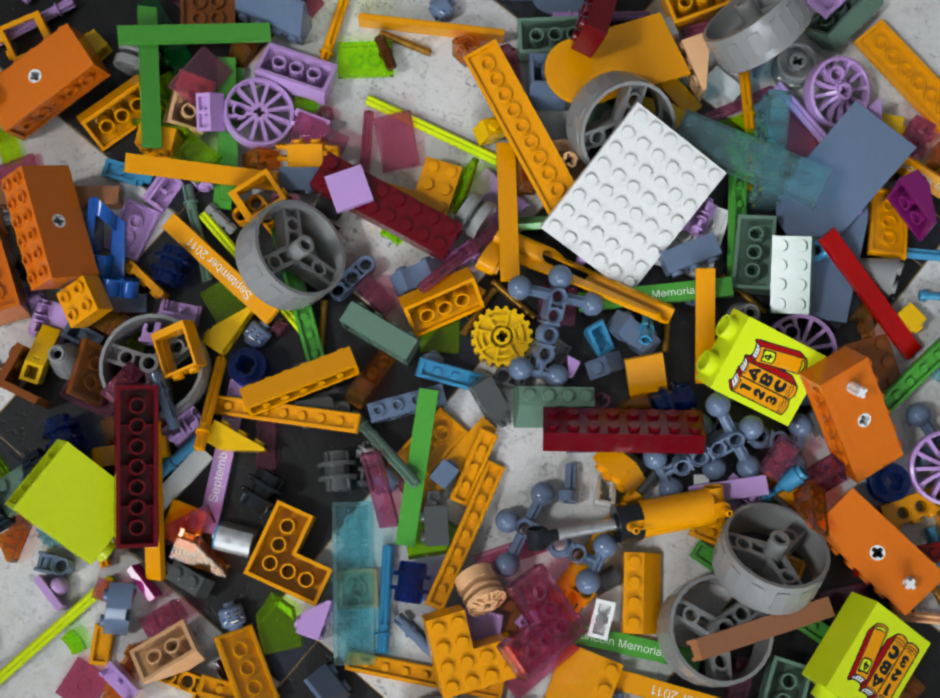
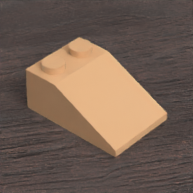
(696, 57)
(181, 113)
(167, 653)

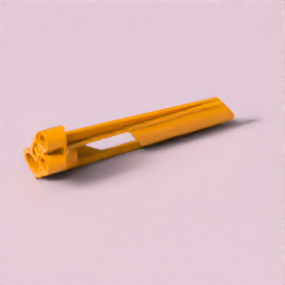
(531, 256)

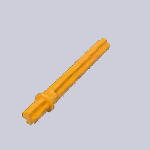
(326, 51)
(747, 102)
(203, 430)

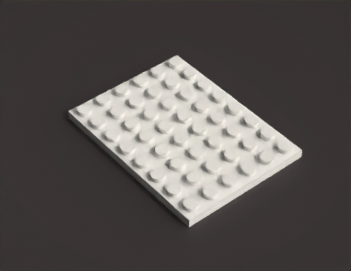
(633, 197)

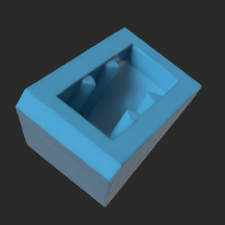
(599, 338)

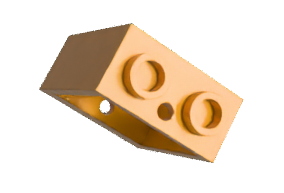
(41, 23)
(252, 182)
(164, 353)

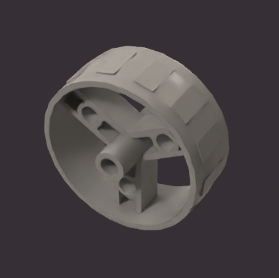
(755, 31)
(631, 85)
(292, 254)
(115, 354)
(773, 583)
(674, 611)

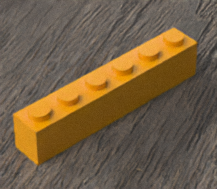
(299, 381)

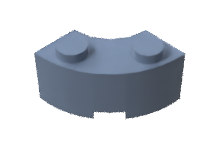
(407, 279)
(626, 329)
(117, 608)

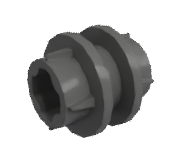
(337, 471)

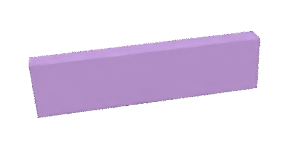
(741, 487)

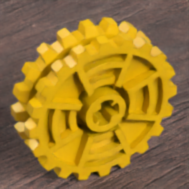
(501, 322)

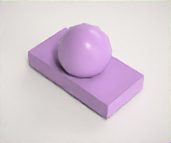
(53, 590)

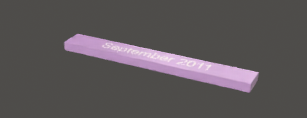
(221, 468)

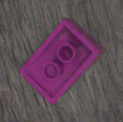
(914, 203)

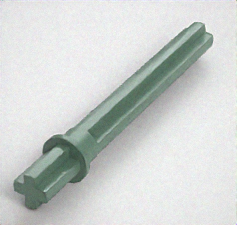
(195, 223)
(388, 453)

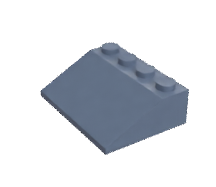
(286, 17)

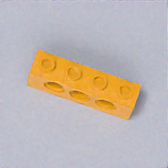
(908, 505)

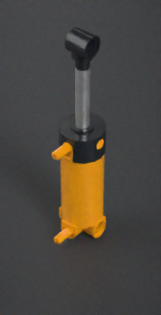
(646, 518)

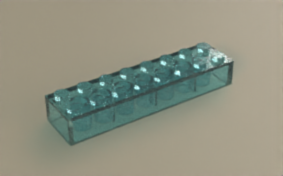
(756, 159)
(353, 583)

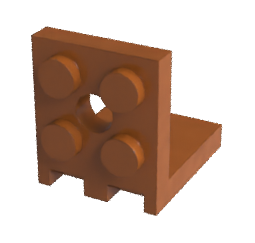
(10, 373)

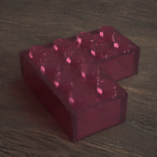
(549, 627)

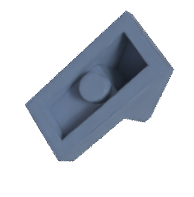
(76, 334)
(604, 365)

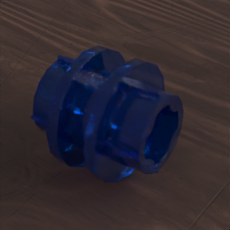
(169, 266)
(238, 362)
(679, 397)
(62, 428)
(898, 488)
(410, 582)

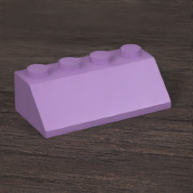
(297, 72)

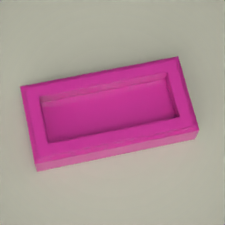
(147, 586)

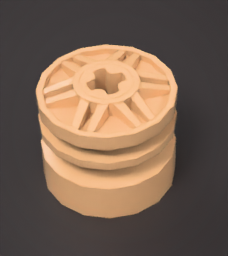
(480, 589)

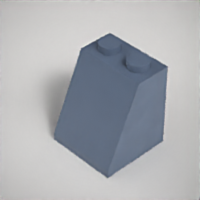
(538, 90)

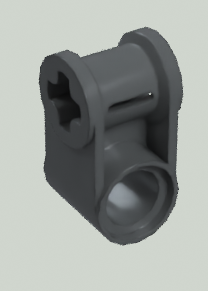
(510, 382)

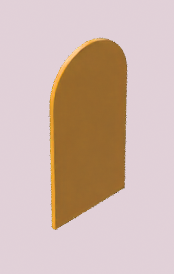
(634, 46)

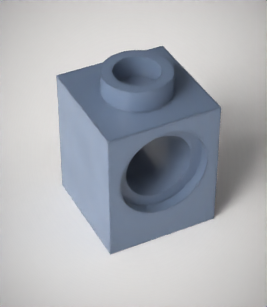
(445, 473)

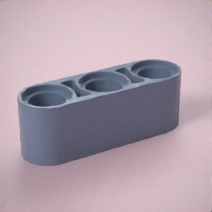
(354, 269)

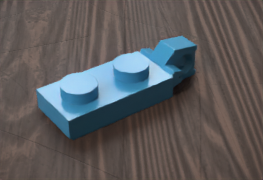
(115, 170)

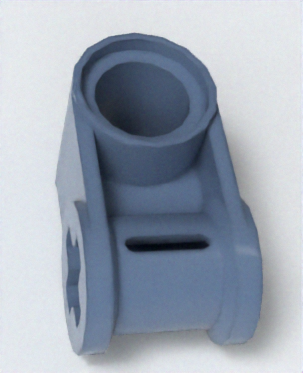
(51, 563)

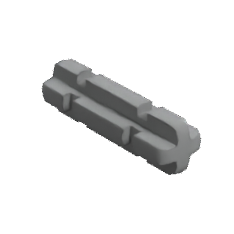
(221, 218)

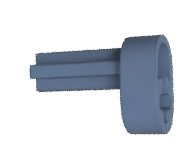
(569, 494)

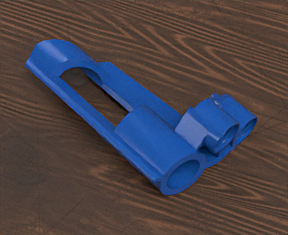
(111, 266)

